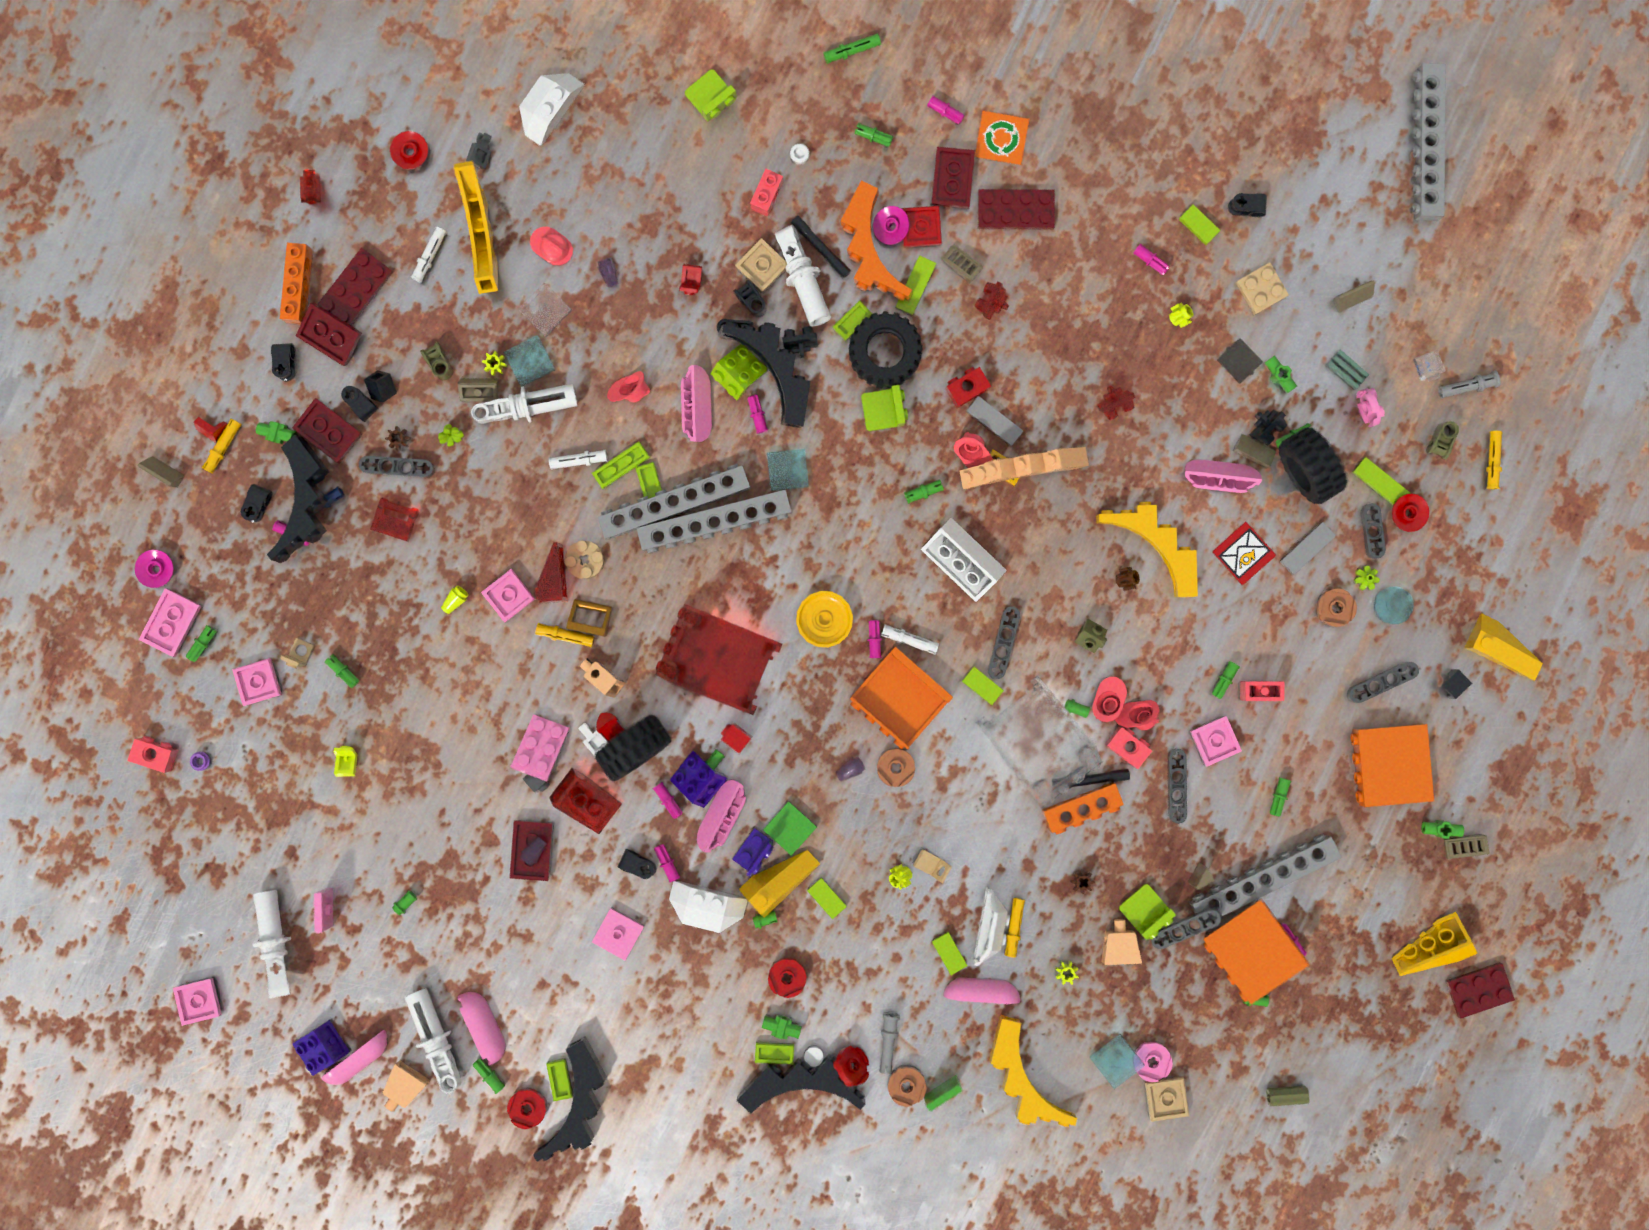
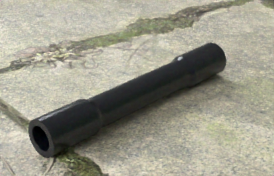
(836, 263)
(1112, 776)

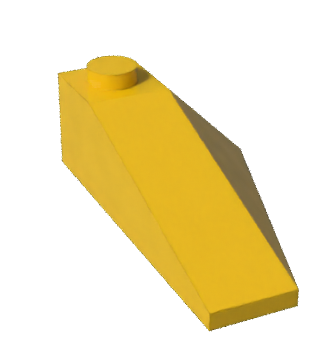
(1499, 645)
(774, 884)
(1440, 945)

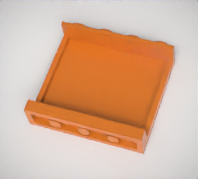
(900, 698)
(1392, 765)
(1255, 952)

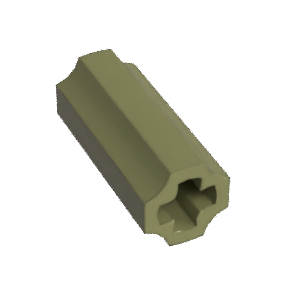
(1287, 1096)

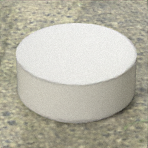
(799, 154)
(813, 1056)

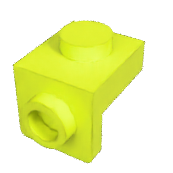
(345, 761)

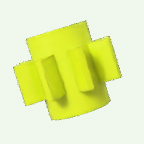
(1181, 315)
(491, 359)
(900, 876)
(1064, 967)

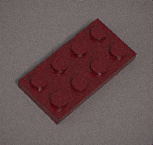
(1016, 209)
(355, 287)

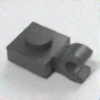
(478, 151)

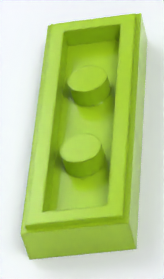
(917, 282)
(620, 465)
(1379, 480)

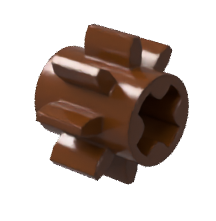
(393, 440)
(1127, 578)
(1087, 879)

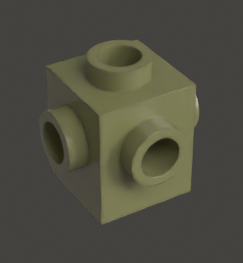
(1091, 636)

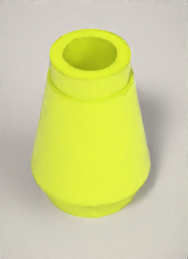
(455, 598)

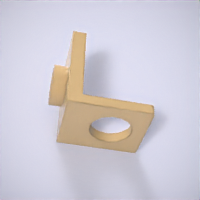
(293, 659)
(931, 865)

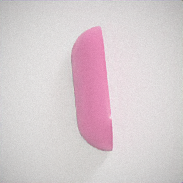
(696, 404)
(1221, 476)
(721, 816)
(982, 991)
(482, 1026)
(357, 1060)

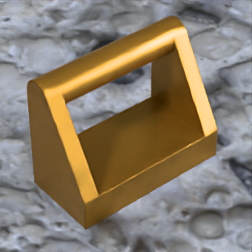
(587, 628)

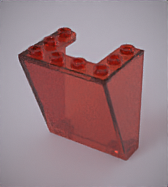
(716, 658)

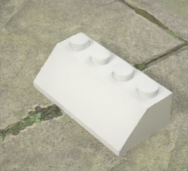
(963, 559)

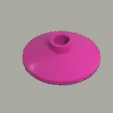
(884, 221)
(145, 568)

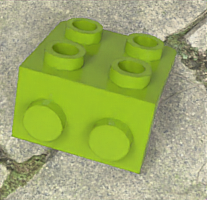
(710, 95)
(738, 371)
(884, 409)
(1147, 912)

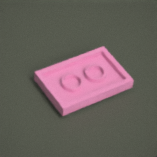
(170, 622)
(540, 748)

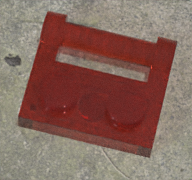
(393, 526)

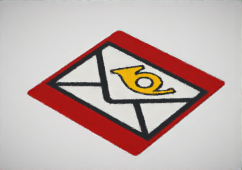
(1244, 553)

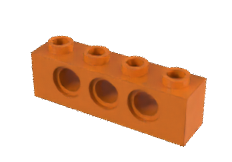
(296, 282)
(1053, 813)

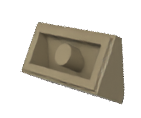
(1355, 296)
(478, 389)
(1255, 451)
(161, 471)
(1200, 877)

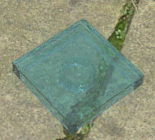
(529, 361)
(787, 470)
(1117, 1061)

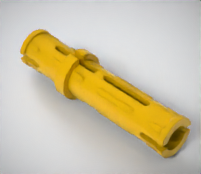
(221, 446)
(1494, 460)
(565, 635)
(1013, 936)

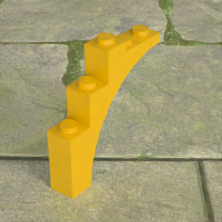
(480, 231)
(1181, 563)
(1030, 1102)

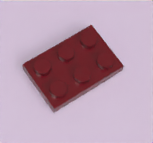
(953, 177)
(328, 334)
(327, 430)
(523, 834)
(1480, 990)

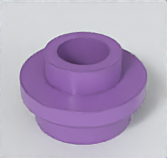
(194, 761)

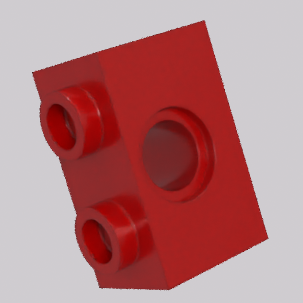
(979, 386)
(735, 737)

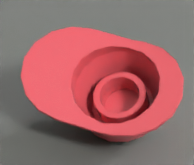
(551, 245)
(629, 388)
(972, 450)
(1109, 699)
(1139, 714)

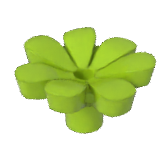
(449, 435)
(1366, 578)

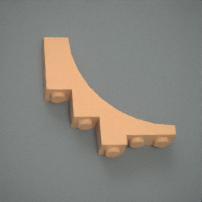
(1024, 466)

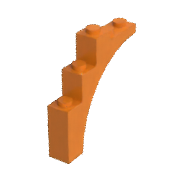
(871, 271)

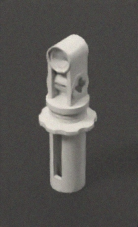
(803, 276)
(518, 405)
(271, 941)
(435, 1044)

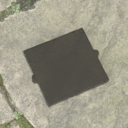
(1239, 360)

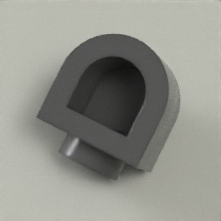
(536, 784)

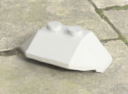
(547, 104)
(706, 907)
(991, 928)

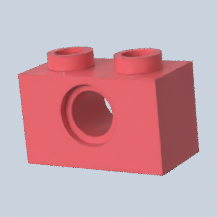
(766, 192)
(1261, 691)
(141, 754)
(1137, 754)

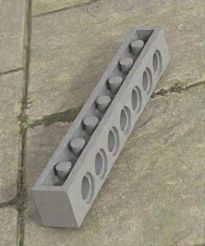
(1436, 76)
(611, 530)
(647, 533)
(1327, 854)

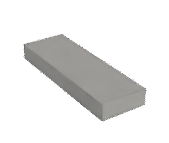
(994, 421)
(1307, 548)

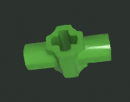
(1276, 367)
(275, 432)
(1450, 829)
(781, 1027)

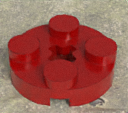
(781, 987)
(856, 1075)
(536, 1102)

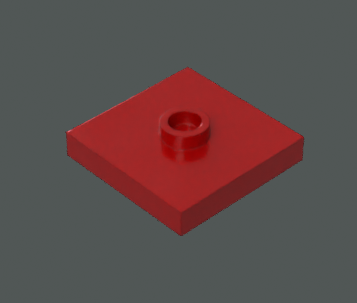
(924, 227)

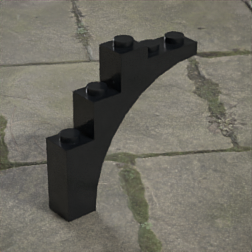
(780, 363)
(308, 499)
(587, 1075)
(799, 1076)

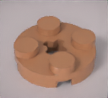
(1344, 600)
(894, 778)
(911, 1096)

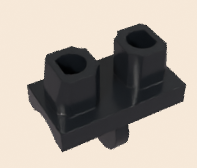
(800, 343)
(1266, 423)

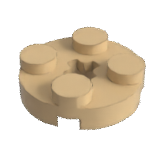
(586, 570)

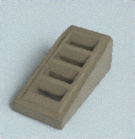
(962, 272)
(1483, 846)

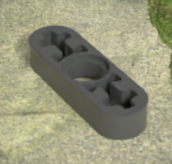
(1379, 525)

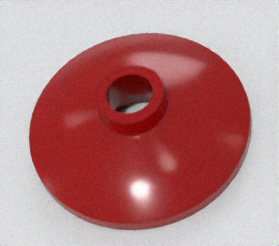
(402, 144)
(1418, 512)

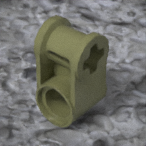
(436, 358)
(1442, 443)

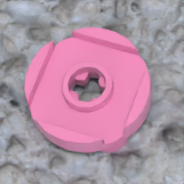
(1369, 407)
(1162, 1056)

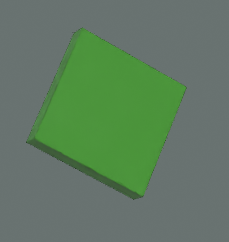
(790, 828)
(942, 1093)

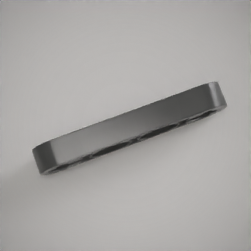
(396, 466)
(1007, 643)
(1381, 679)
(1180, 785)
(1188, 932)

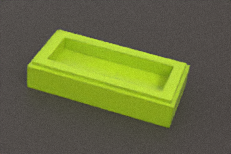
(1199, 224)
(854, 317)
(648, 479)
(982, 685)
(826, 898)
(949, 953)
(774, 1053)
(559, 1079)

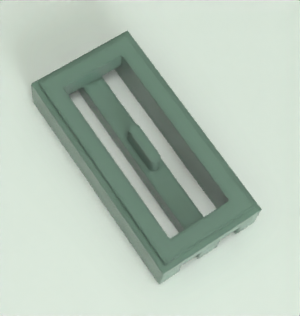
(1350, 362)

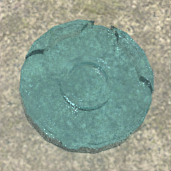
(1393, 605)

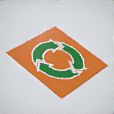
(1001, 137)

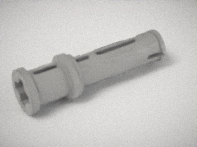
(1478, 383)
(889, 1033)

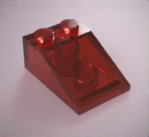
(552, 581)
(584, 801)

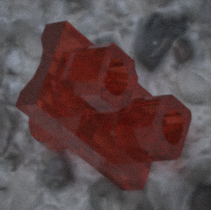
(310, 187)
(995, 301)
(1115, 398)

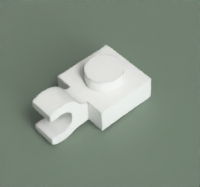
(594, 740)

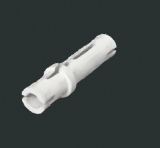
(428, 254)
(578, 459)
(909, 639)

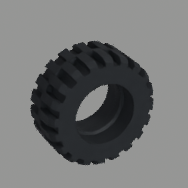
(893, 325)
(1313, 465)
(632, 747)

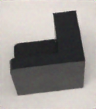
(380, 386)
(1456, 683)

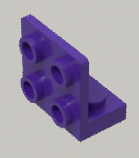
(697, 780)
(753, 850)
(321, 1048)

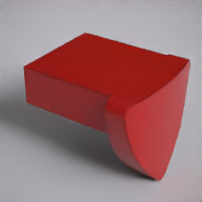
(208, 430)
(608, 725)

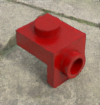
(691, 279)

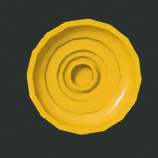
(824, 619)

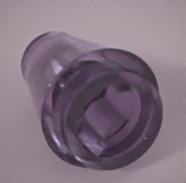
(608, 271)
(850, 769)
(533, 851)

